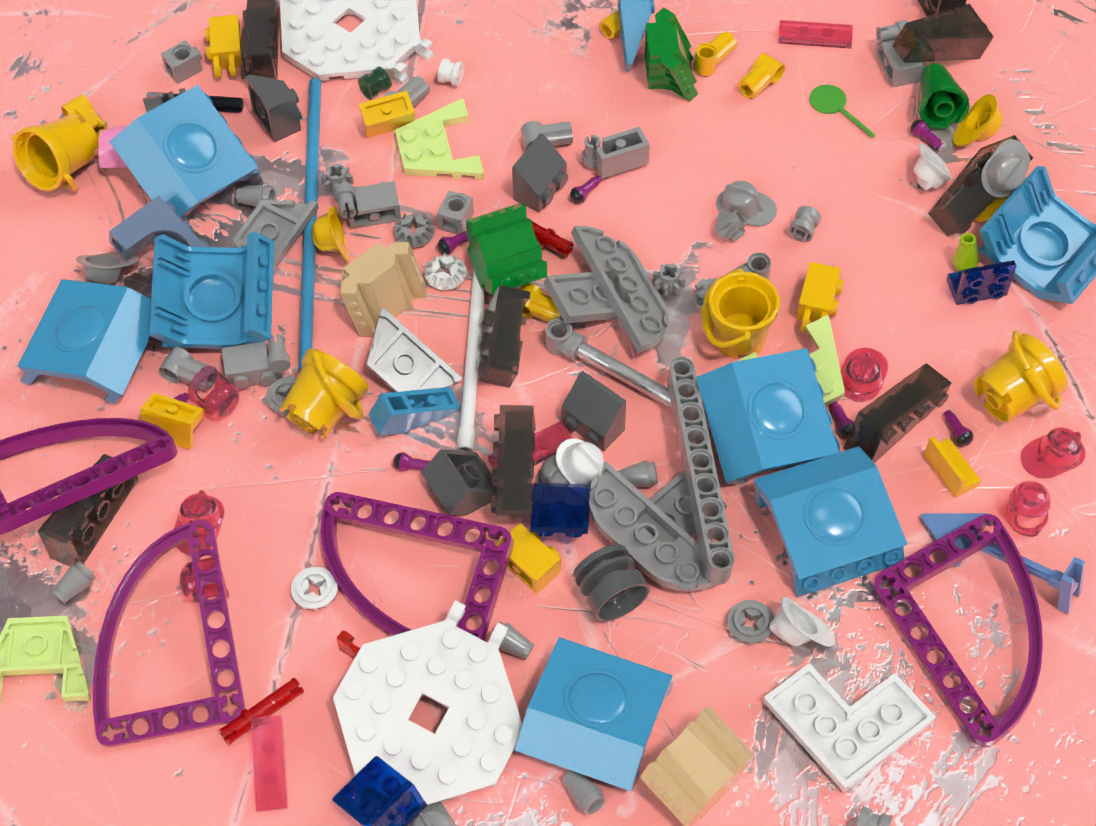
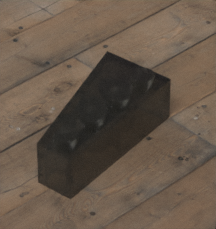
(944, 37)
(260, 39)
(966, 195)
(898, 412)
(515, 463)
(76, 529)

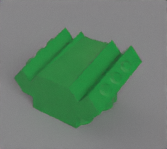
(669, 56)
(504, 249)

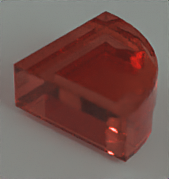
(345, 644)

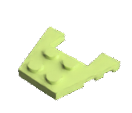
(426, 147)
(825, 359)
(43, 647)

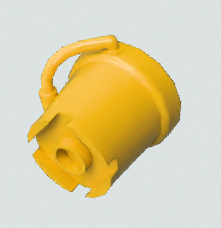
(54, 151)
(739, 312)
(1021, 379)
(324, 393)

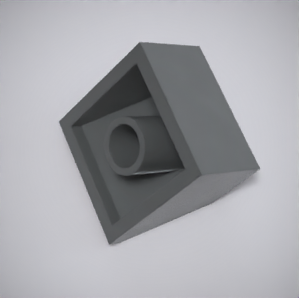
(274, 106)
(538, 174)
(594, 411)
(459, 481)

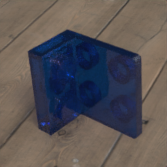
(981, 282)
(560, 509)
(380, 796)

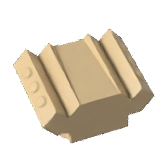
(381, 280)
(698, 767)

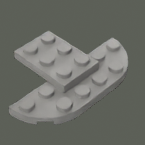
(612, 290)
(652, 530)

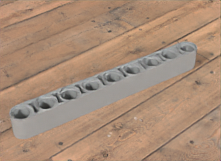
(688, 406)

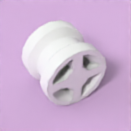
(451, 72)

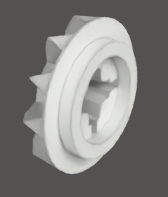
(441, 280)
(318, 577)

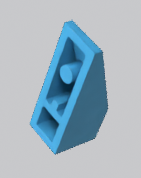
(633, 20)
(411, 409)

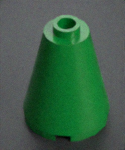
(941, 98)

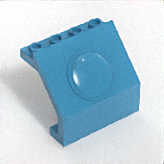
(184, 151)
(1044, 238)
(212, 293)
(90, 336)
(767, 414)
(832, 519)
(593, 713)

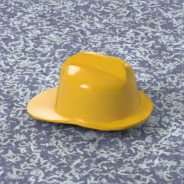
(980, 123)
(329, 233)

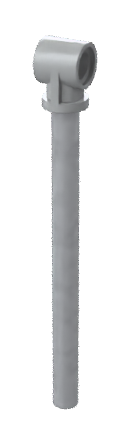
(575, 346)

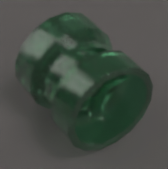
(374, 82)

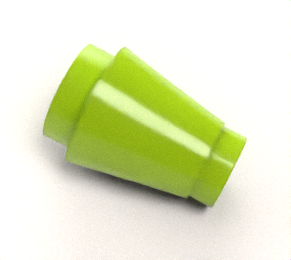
(966, 253)

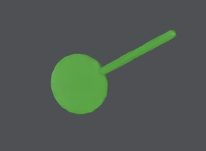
(832, 99)

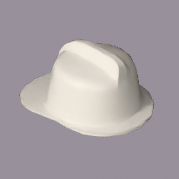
(931, 169)
(579, 461)
(800, 626)

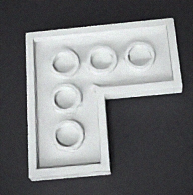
(846, 738)

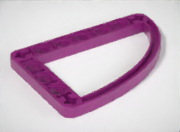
(157, 451)
(429, 532)
(212, 636)
(932, 641)

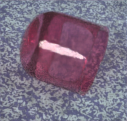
(222, 398)
(1030, 501)
(188, 583)

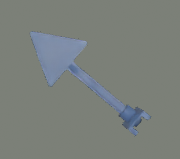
(1067, 583)

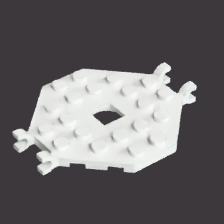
(327, 50)
(450, 669)

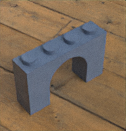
(149, 222)

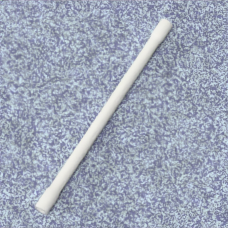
(466, 430)

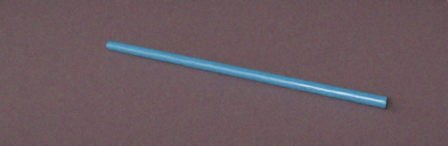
(311, 194)

